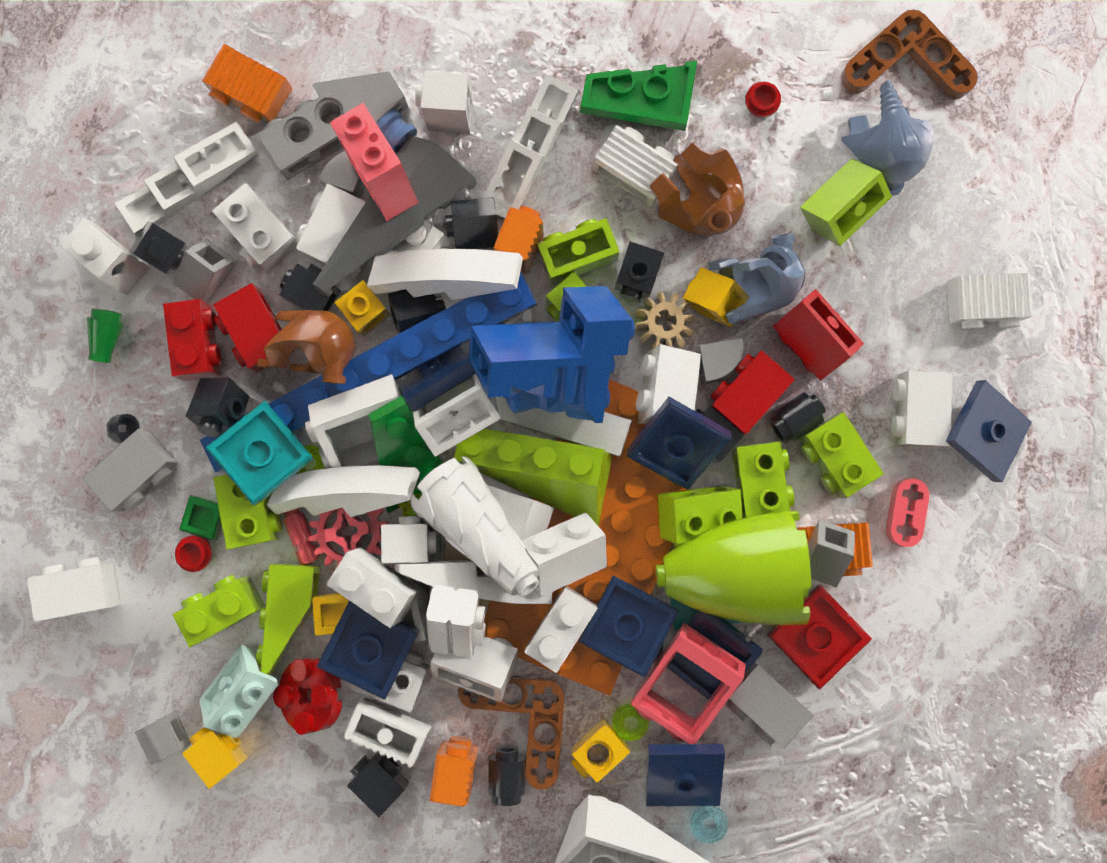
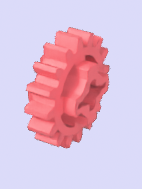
(335, 534)

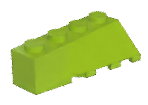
(548, 470)

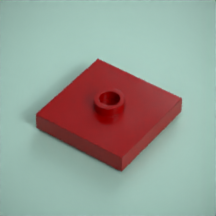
(824, 642)

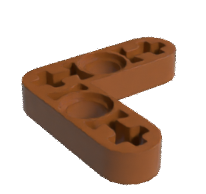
(915, 46)
(538, 715)

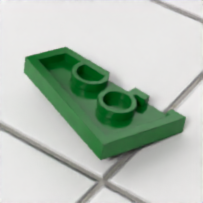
(645, 97)
(399, 441)

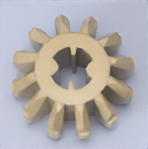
(672, 313)

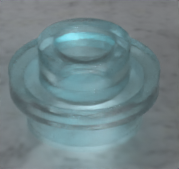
(713, 834)

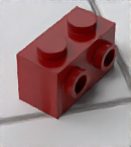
(249, 322)
(818, 335)
(192, 340)
(751, 392)

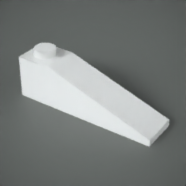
(614, 834)

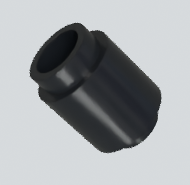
(797, 417)
(506, 776)

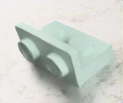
(236, 694)

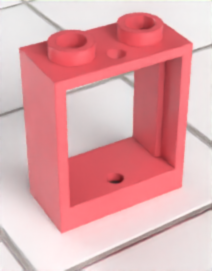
(374, 161)
(707, 656)

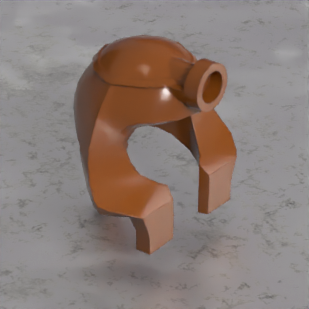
(714, 199)
(320, 336)

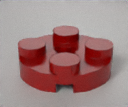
(293, 699)

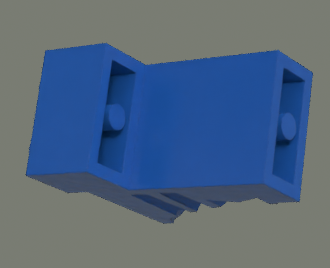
(556, 363)

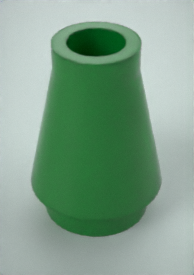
(103, 333)

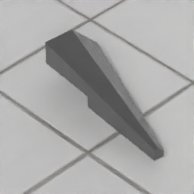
(434, 179)

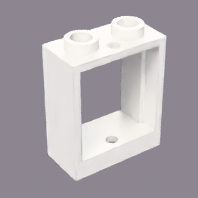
(343, 409)
(473, 413)

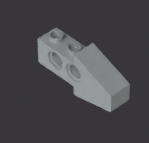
(376, 91)

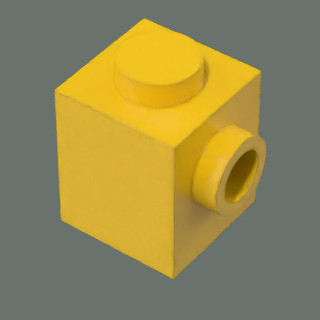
(213, 755)

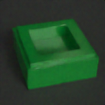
(201, 518)

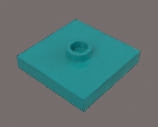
(259, 453)

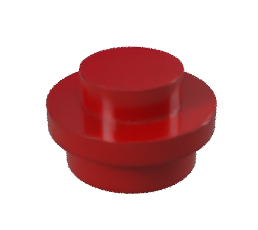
(763, 99)
(193, 553)

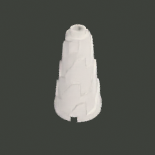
(474, 523)

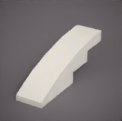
(531, 144)
(188, 178)
(452, 271)
(606, 435)
(346, 487)
(463, 575)

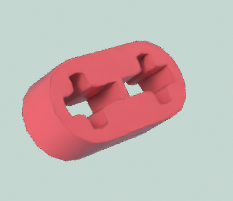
(916, 513)

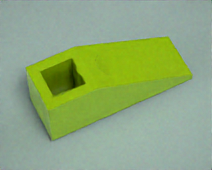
(286, 610)

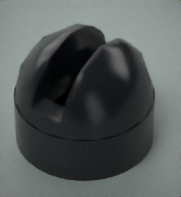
(121, 419)

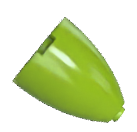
(743, 571)

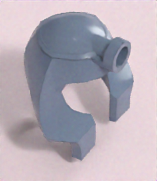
(894, 146)
(771, 283)

